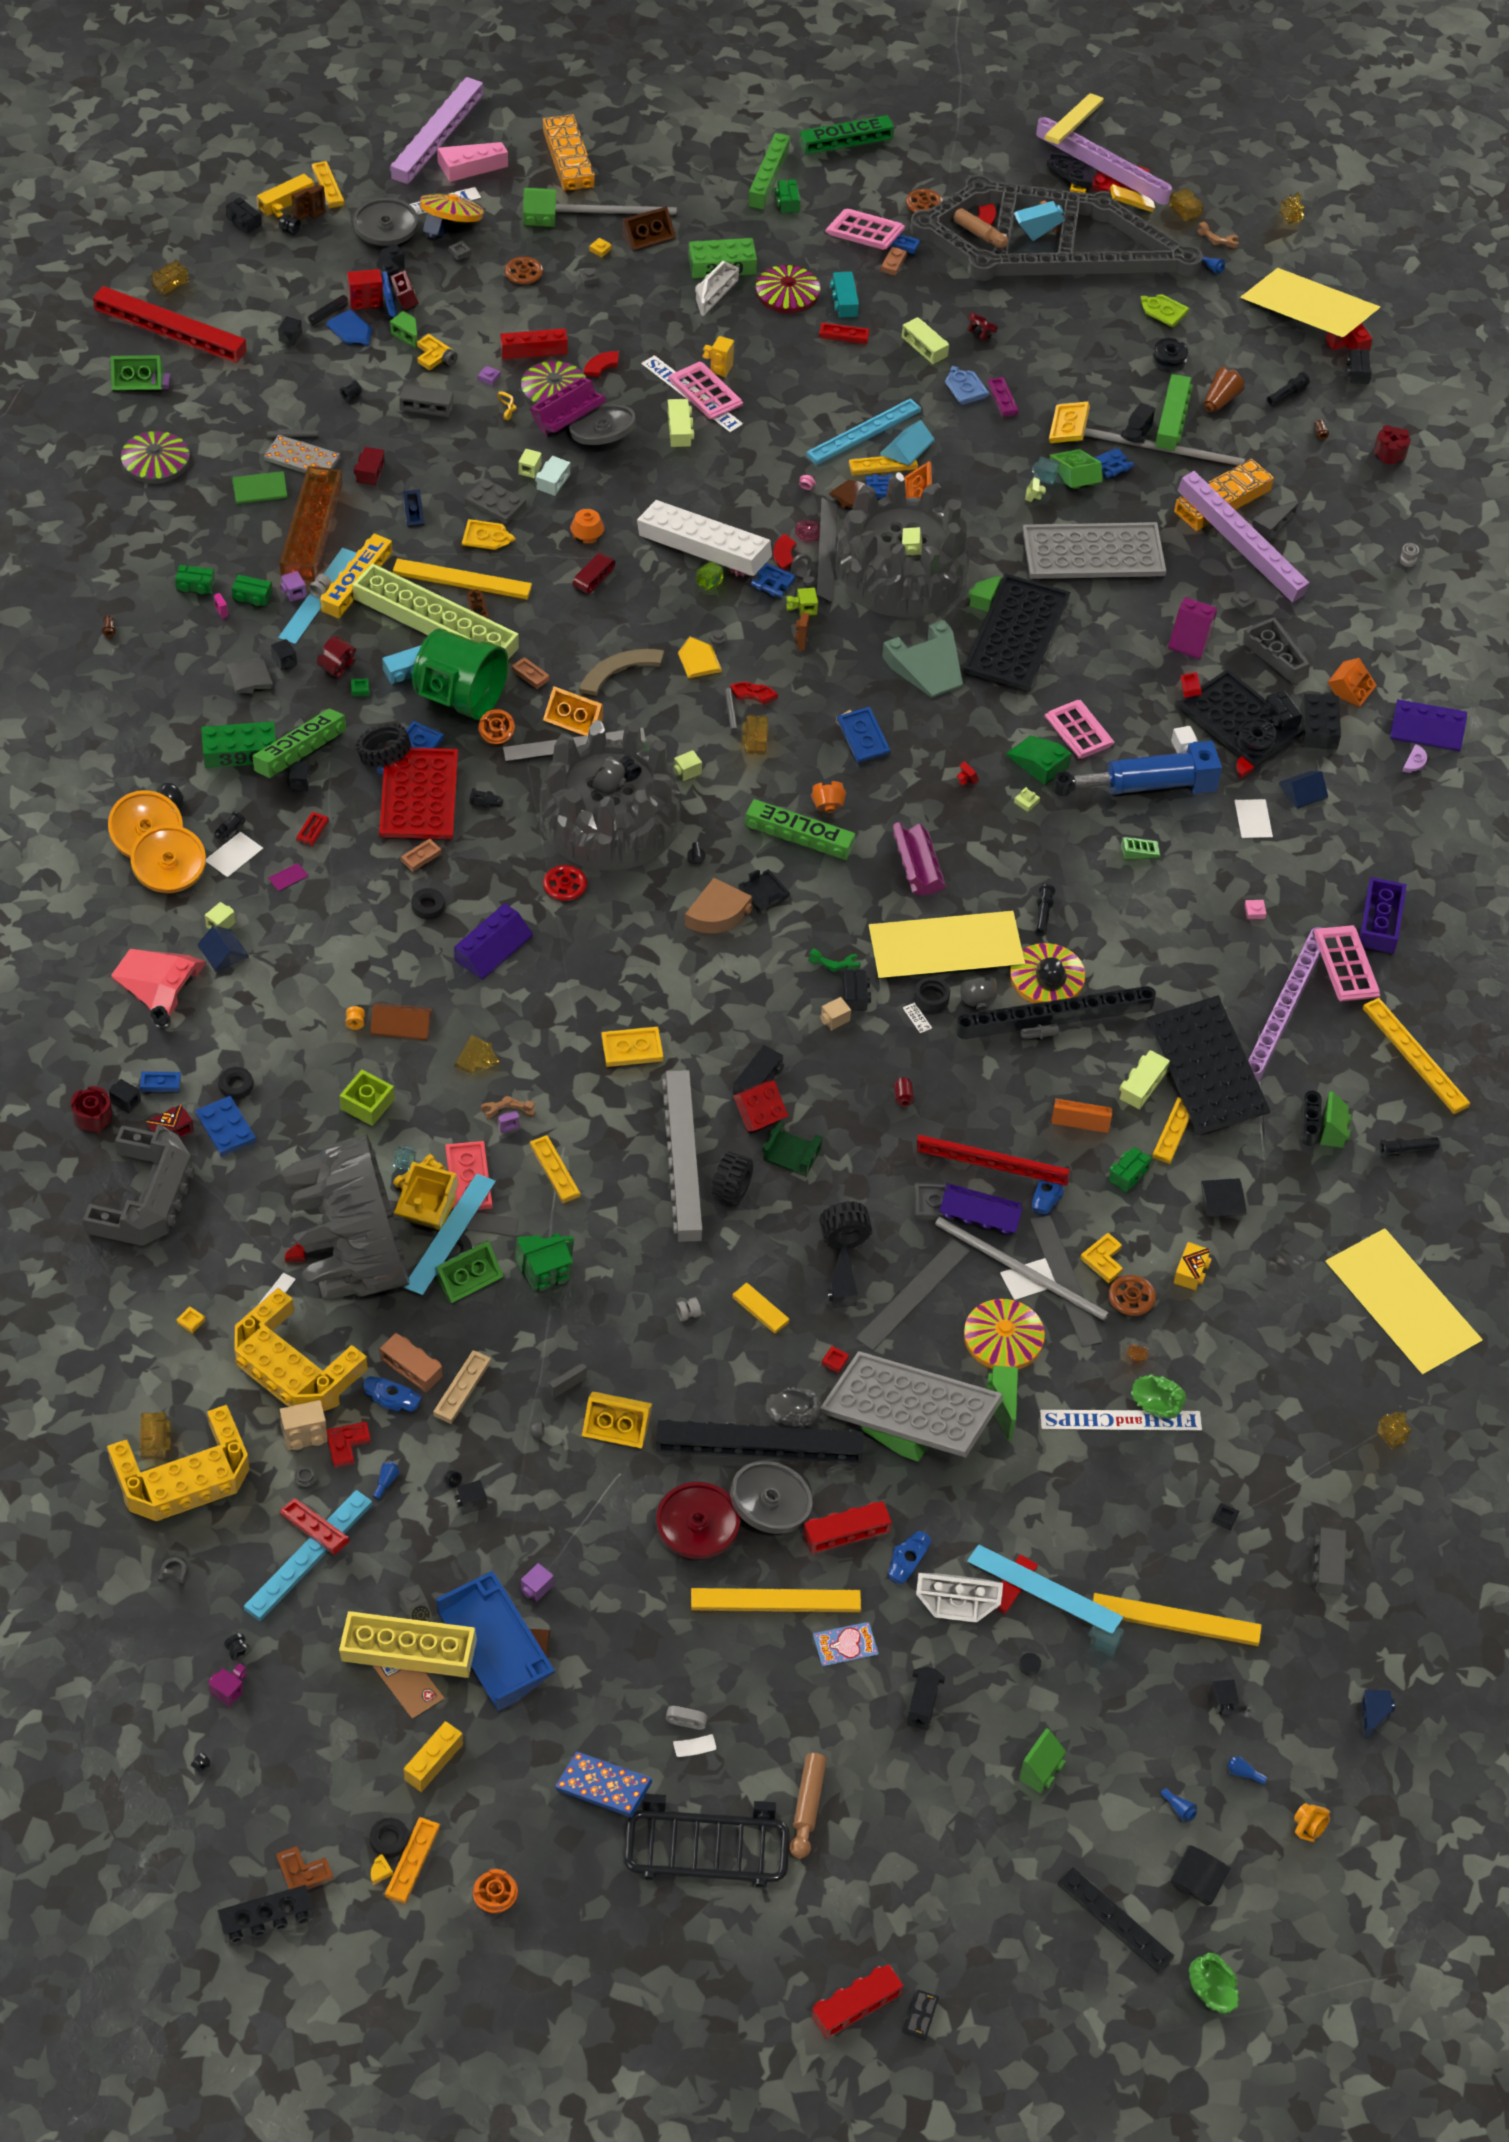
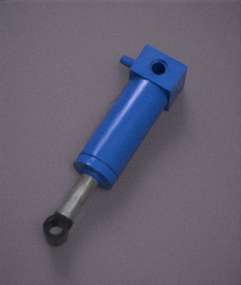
(1195, 768)

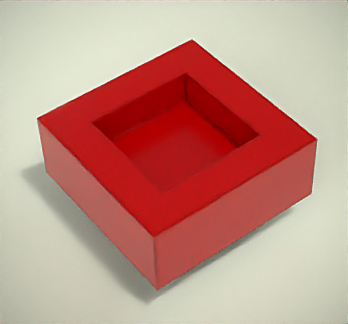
(835, 1359)

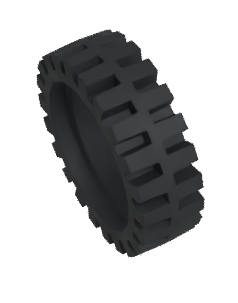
(388, 754)

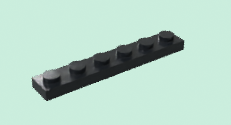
(1115, 1920)

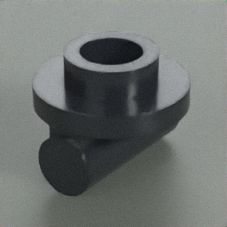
(696, 854)

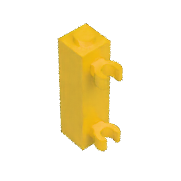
(280, 196)

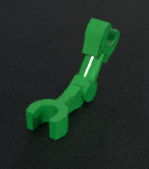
(834, 966)

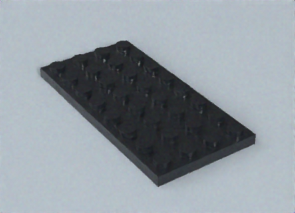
(1017, 632)
(1208, 1065)

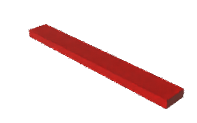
(993, 1160)

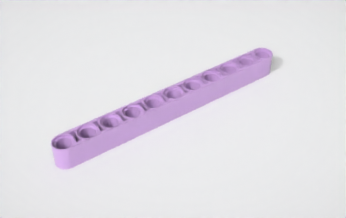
(1109, 163)
(1285, 1006)

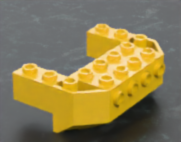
(282, 1367)
(185, 1481)

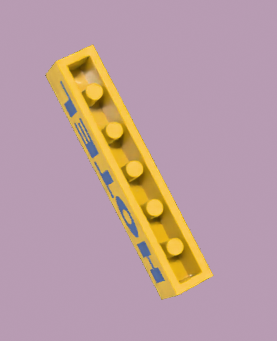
(340, 592)

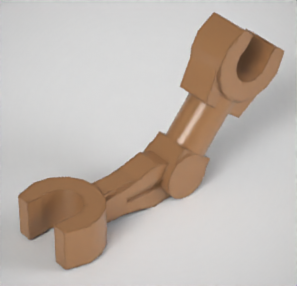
(1230, 241)
(527, 1107)

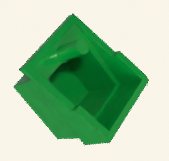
(545, 1259)

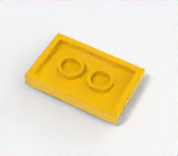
(1069, 422)
(632, 1046)

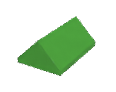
(136, 372)
(259, 487)
(468, 1272)

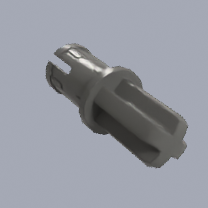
(1040, 1031)

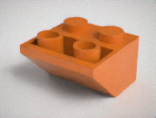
(1352, 682)

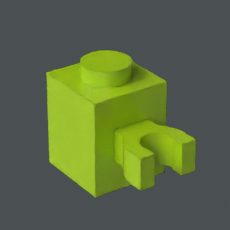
(805, 601)

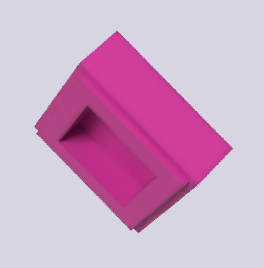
(220, 605)

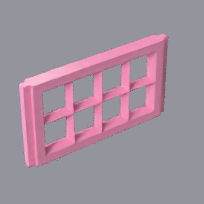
(896, 227)
(684, 389)
(1356, 994)

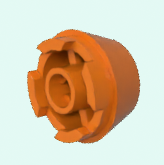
(587, 526)
(496, 726)
(828, 797)
(495, 1891)

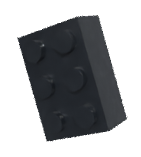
(1320, 721)

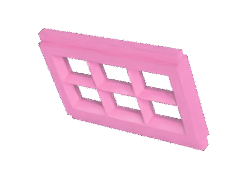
(1087, 716)

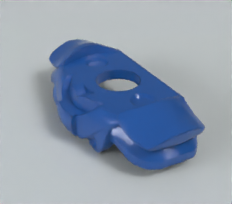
(1044, 1201)
(405, 1398)
(900, 1567)

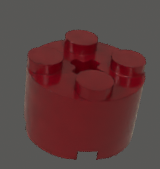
(1392, 444)
(336, 656)
(91, 1109)

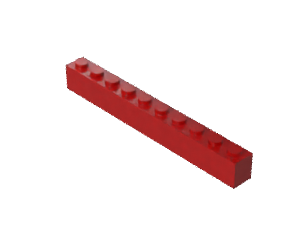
(170, 324)

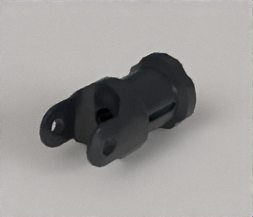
(488, 798)
(229, 827)

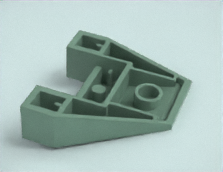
(929, 665)

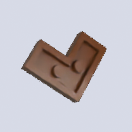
(802, 627)
(298, 1874)

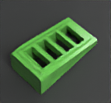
(1130, 851)

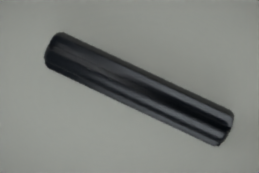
(328, 309)

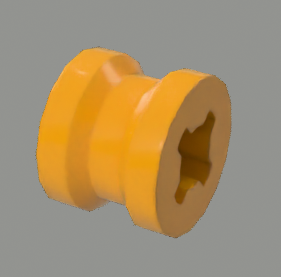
(355, 1018)

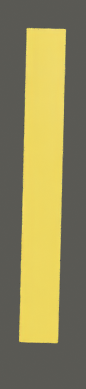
(1073, 119)

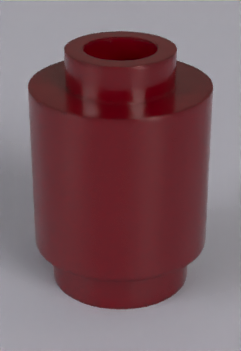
(903, 1092)

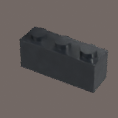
(759, 1070)

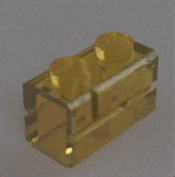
(169, 277)
(756, 734)
(154, 1435)

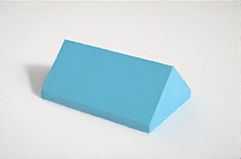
(909, 444)

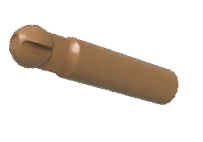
(980, 228)
(808, 1803)

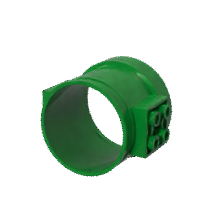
(460, 672)

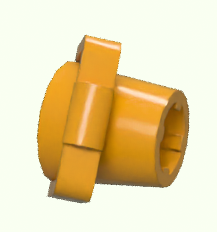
(1312, 1820)

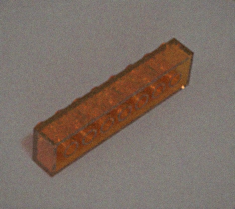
(311, 522)

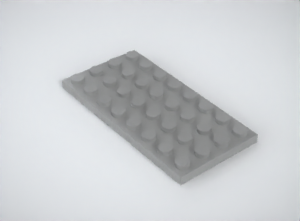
(1093, 550)
(912, 1404)

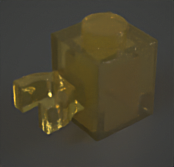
(1292, 209)
(1394, 1429)

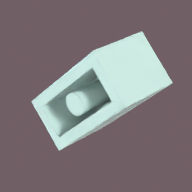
(553, 475)

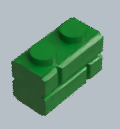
(788, 196)
(195, 579)
(252, 590)
(1129, 1168)

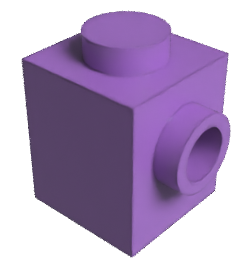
(293, 586)
(537, 1583)

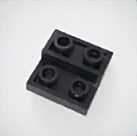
(1223, 1197)
(1200, 1874)

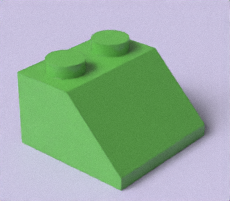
(539, 207)
(1335, 1122)
(1043, 1762)

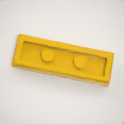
(1132, 198)
(761, 1308)

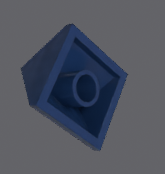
(1305, 788)
(221, 948)

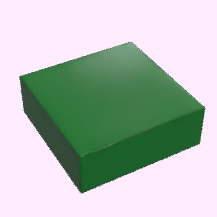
(360, 687)

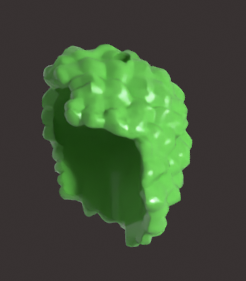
(1158, 1396)
(1214, 1982)

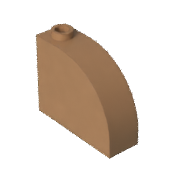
(718, 908)

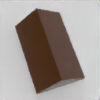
(648, 228)

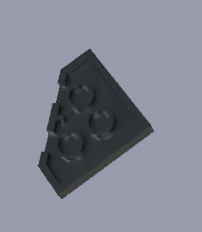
(1071, 169)

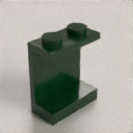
(791, 1151)

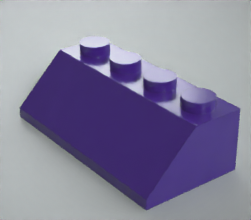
(1428, 725)
(492, 941)
(981, 1208)

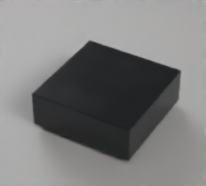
(1225, 1516)

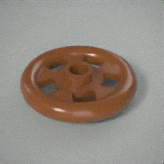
(922, 201)
(523, 270)
(1129, 1281)

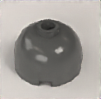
(610, 776)
(979, 992)

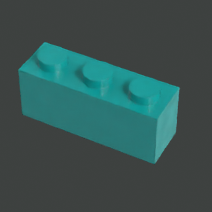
(844, 294)

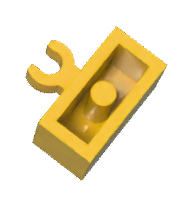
(721, 355)

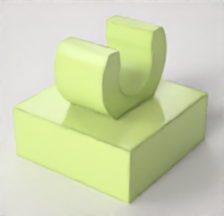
(1034, 490)
(1026, 799)

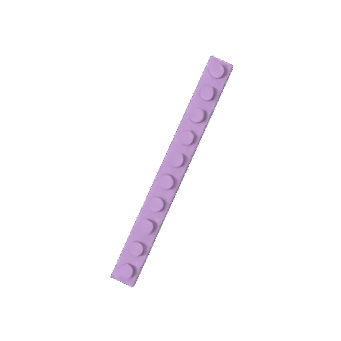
(436, 130)
(1243, 536)

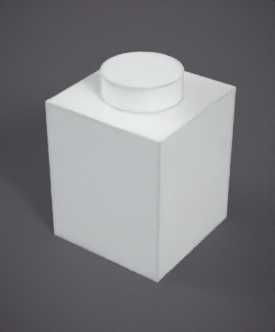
(1181, 738)

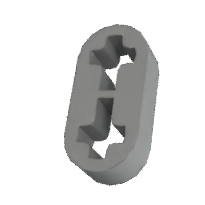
(686, 1717)

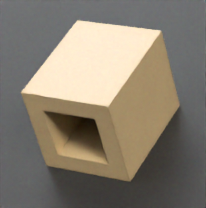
(835, 1013)

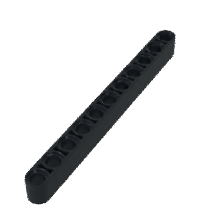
(1055, 1012)

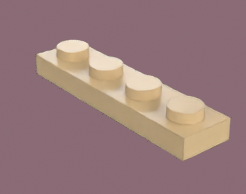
(462, 1387)

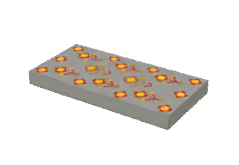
(299, 455)

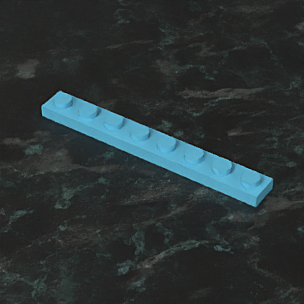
(304, 1559)

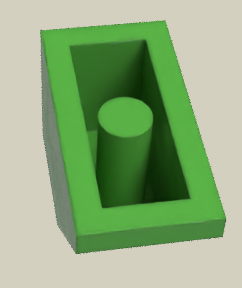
(404, 328)
(984, 593)

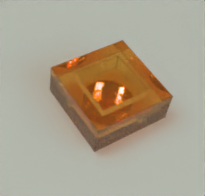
(1137, 1352)

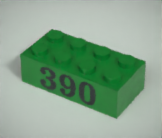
(235, 743)

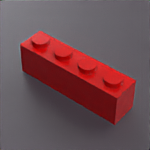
(533, 343)
(847, 1527)
(856, 2001)

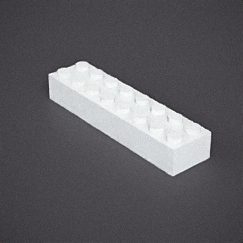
(704, 537)

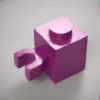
(228, 1686)

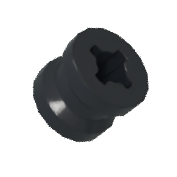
(237, 1646)

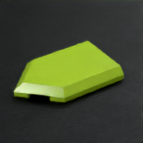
(1164, 309)

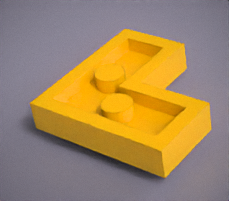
(433, 351)
(1099, 1258)

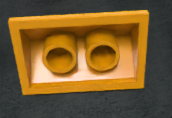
(572, 711)

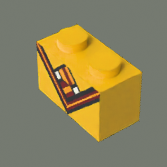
(1192, 1265)

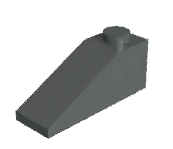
(1274, 519)

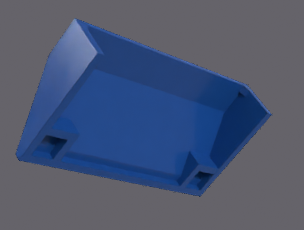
(505, 1651)

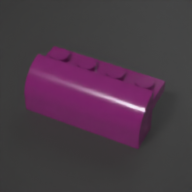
(566, 406)
(919, 859)

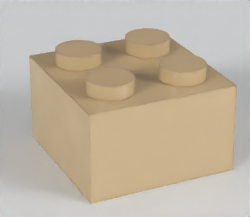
(303, 1425)

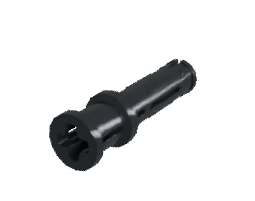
(1293, 385)
(1044, 902)
(1401, 1146)

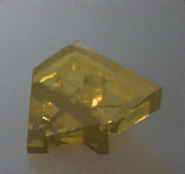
(476, 1056)

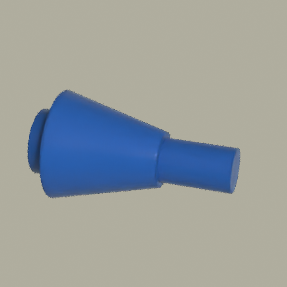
(1214, 264)
(388, 1474)
(1241, 1768)
(1184, 1809)

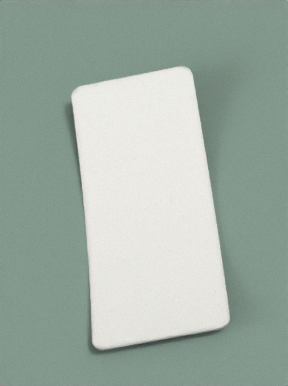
(694, 1746)

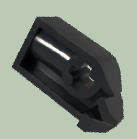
(1139, 424)
(924, 1696)

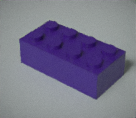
(1382, 915)

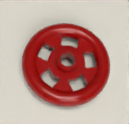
(553, 891)

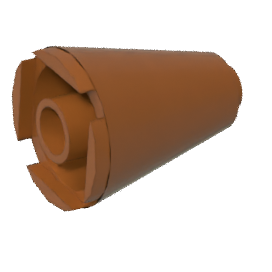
(1223, 389)

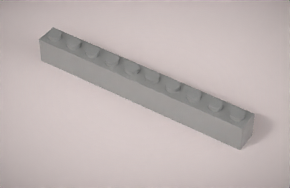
(683, 1156)

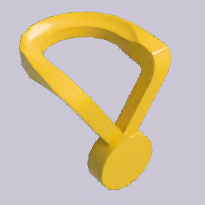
(511, 407)

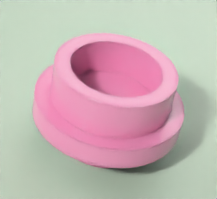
(807, 482)

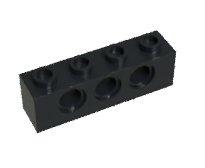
(272, 1904)

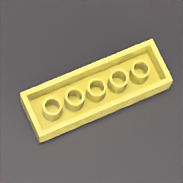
(408, 1644)

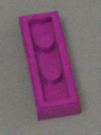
(1002, 396)

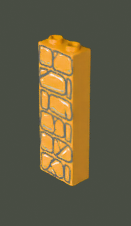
(568, 152)
(1235, 487)

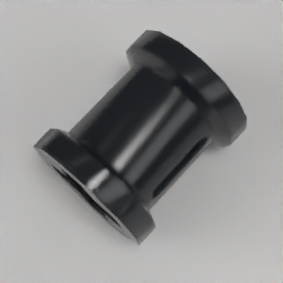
(351, 390)
(160, 1017)

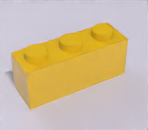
(433, 1756)

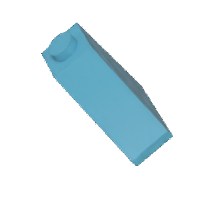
(1040, 219)

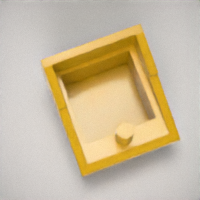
(427, 1196)

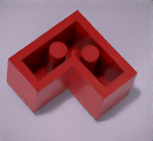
(1356, 339)

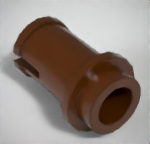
(1321, 431)
(108, 629)

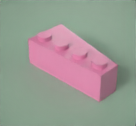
(471, 160)

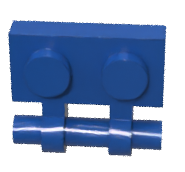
(1114, 459)
(879, 483)
(774, 576)

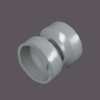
(1409, 554)
(320, 585)
(688, 1309)

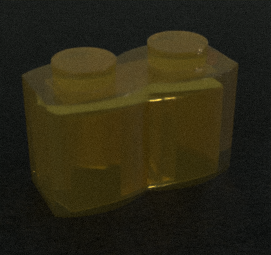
(1186, 204)

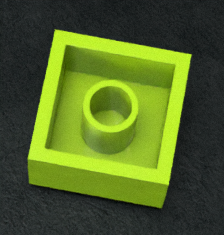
(367, 1097)

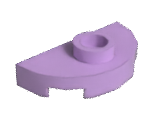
(1416, 760)

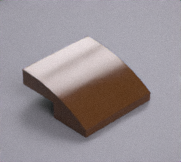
(309, 202)

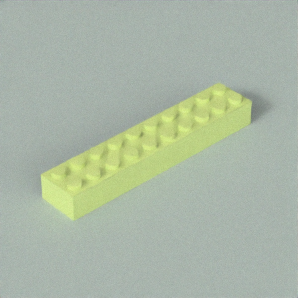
(427, 610)

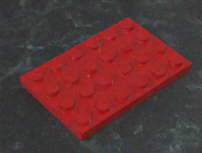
(420, 795)

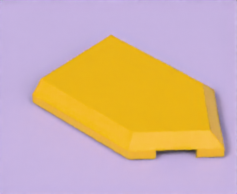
(486, 535)
(698, 658)

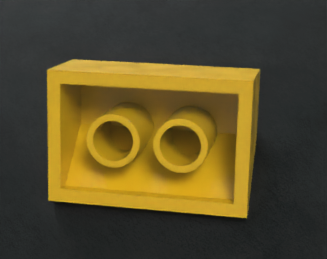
(616, 1419)

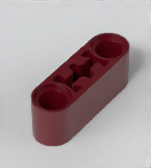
(594, 573)

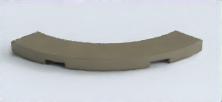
(616, 664)

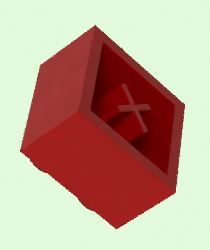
(365, 289)
(760, 1105)

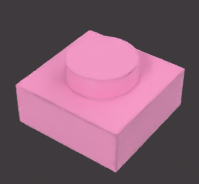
(1255, 909)

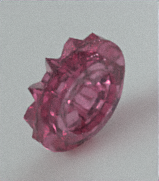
(807, 534)

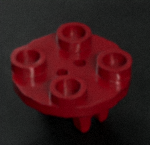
(978, 320)

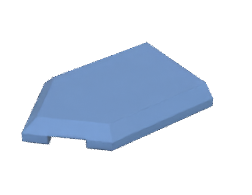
(965, 386)

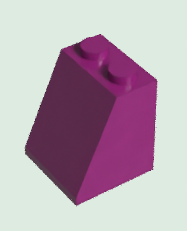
(1193, 628)

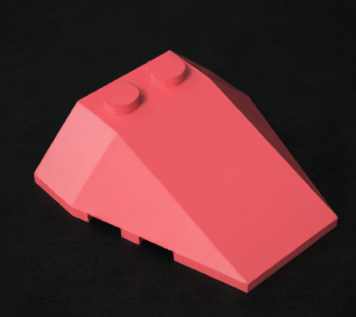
(156, 976)

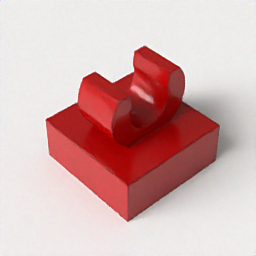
(967, 774)

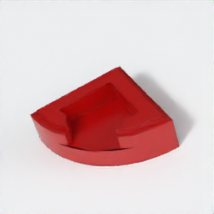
(1243, 767)
(295, 1254)

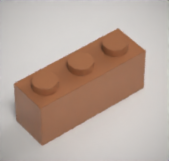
(411, 1362)

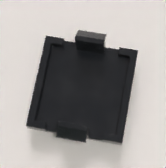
(764, 889)

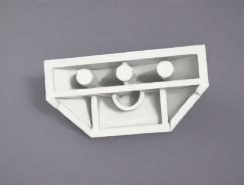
(715, 286)
(958, 1596)

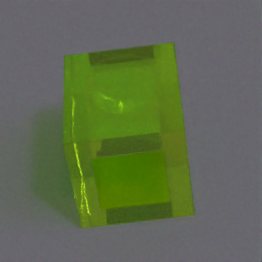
(709, 576)

